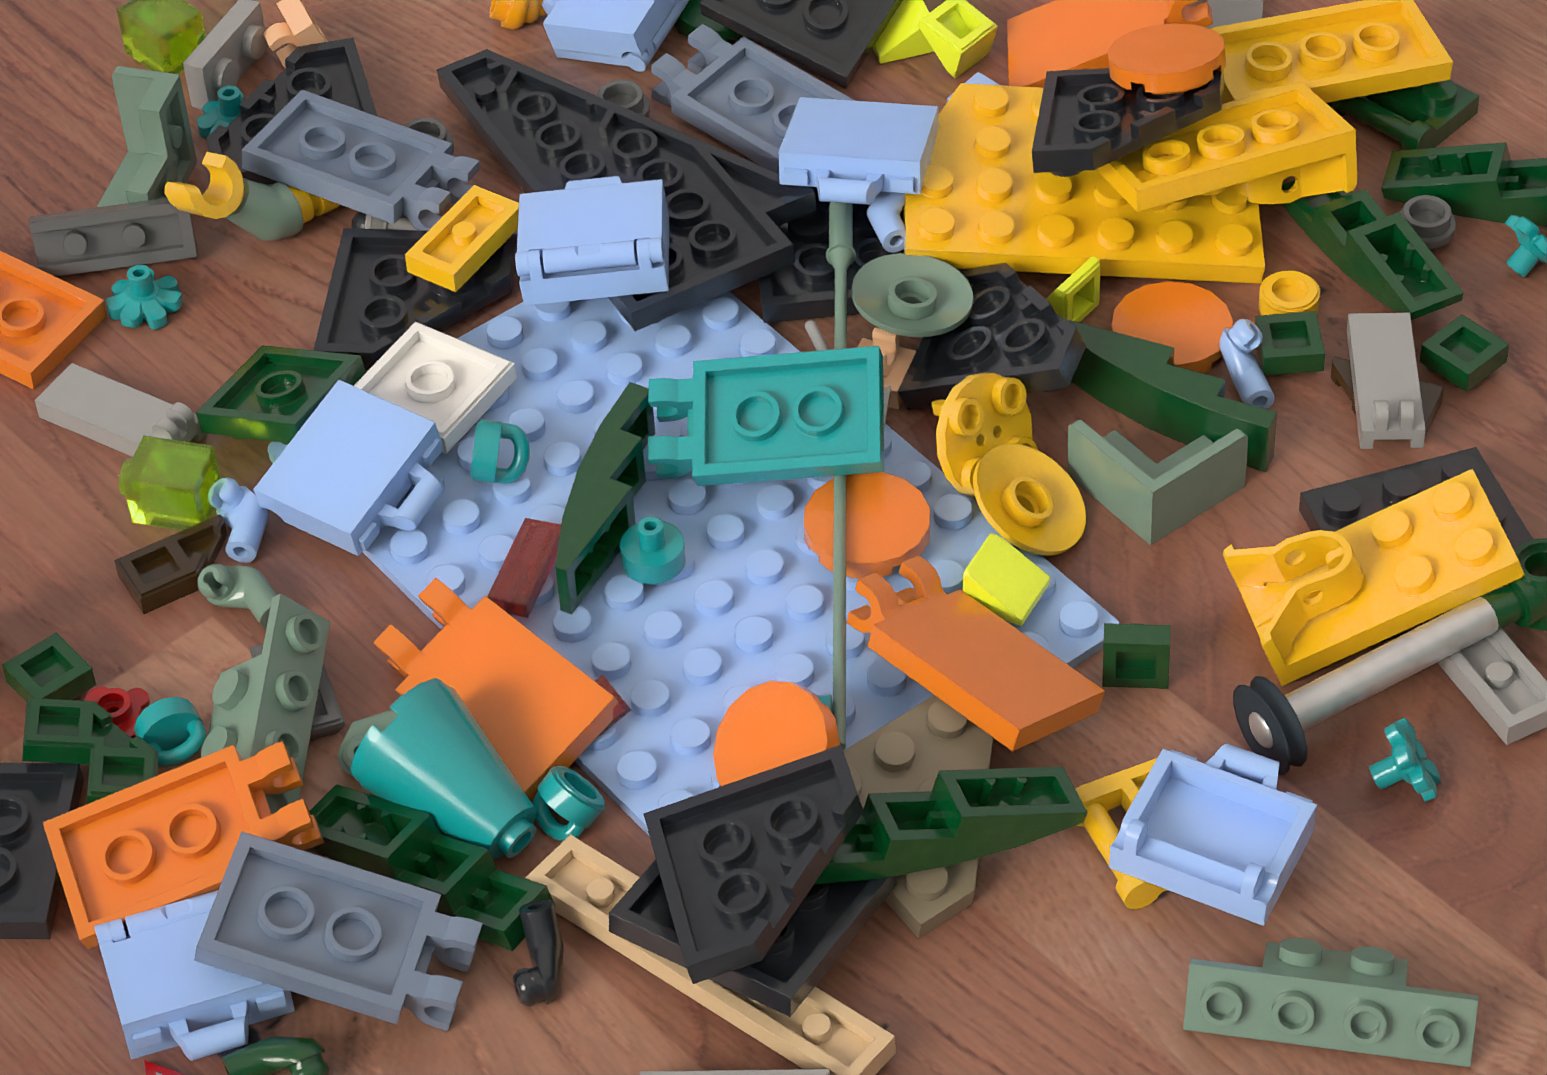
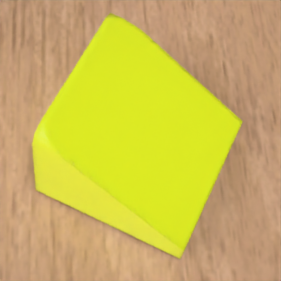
(902, 35)
(958, 35)
(1078, 293)
(1004, 580)

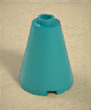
(446, 766)

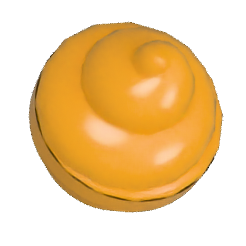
(516, 12)

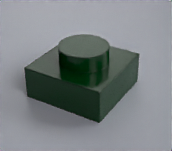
(1290, 343)
(1464, 352)
(1136, 655)
(49, 671)

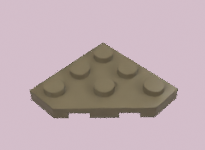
(907, 759)

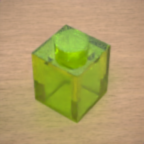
(160, 32)
(169, 482)

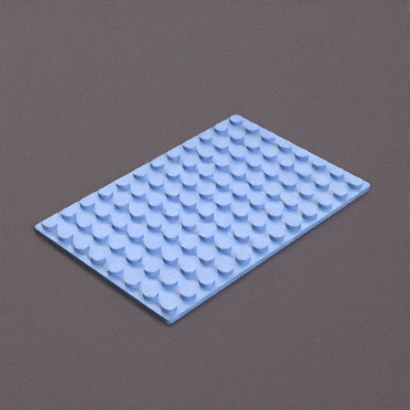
(750, 589)

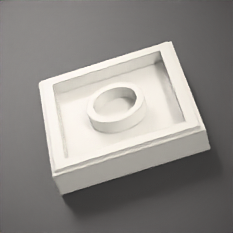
(439, 380)

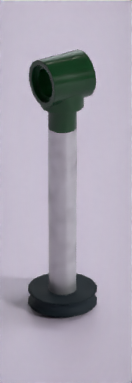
(1277, 722)

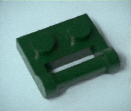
(1414, 115)

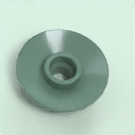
(912, 295)

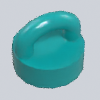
(486, 452)
(172, 729)
(571, 798)

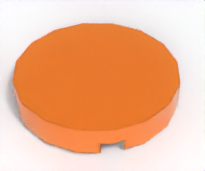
(1167, 57)
(1176, 317)
(883, 523)
(771, 728)

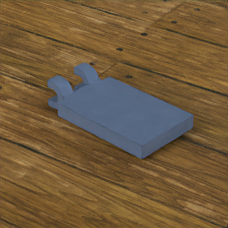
(738, 93)
(360, 161)
(335, 933)

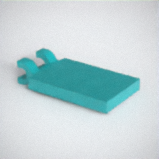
(773, 417)

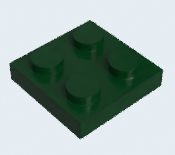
(276, 392)

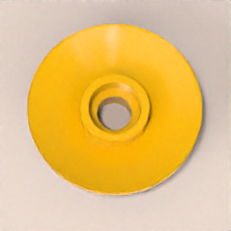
(1029, 499)

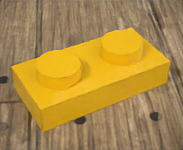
(464, 238)

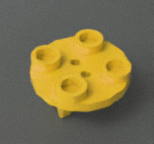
(977, 417)

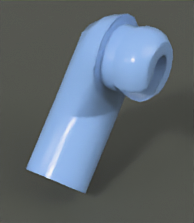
(886, 220)
(1243, 367)
(242, 514)

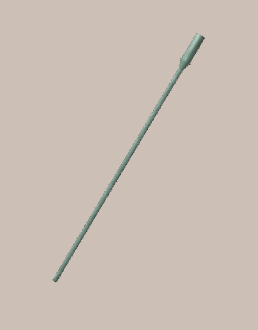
(840, 256)

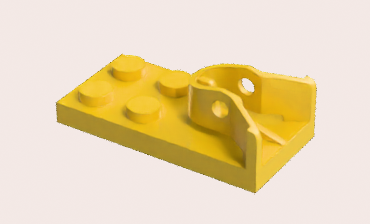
(1334, 51)
(1248, 146)
(1375, 578)

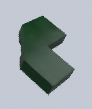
(85, 735)

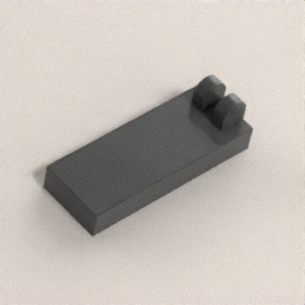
(112, 237)

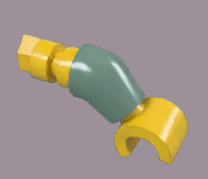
(258, 208)

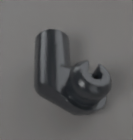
(546, 952)

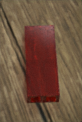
(526, 567)

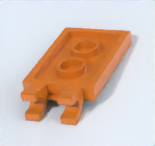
(1081, 31)
(40, 320)
(972, 657)
(514, 684)
(173, 834)

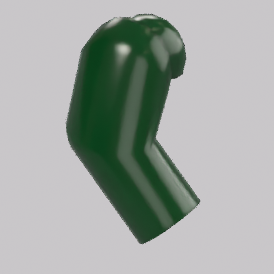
(276, 1054)

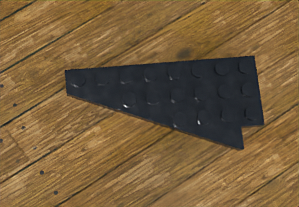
(717, 203)

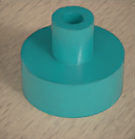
(652, 551)

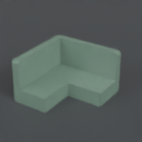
(154, 133)
(1152, 495)

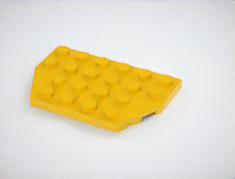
(992, 209)

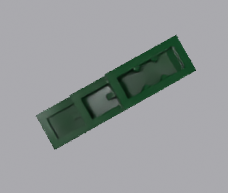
(1472, 180)
(1376, 250)
(1173, 401)
(603, 496)
(957, 821)
(409, 849)

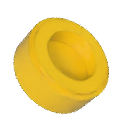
(1288, 293)

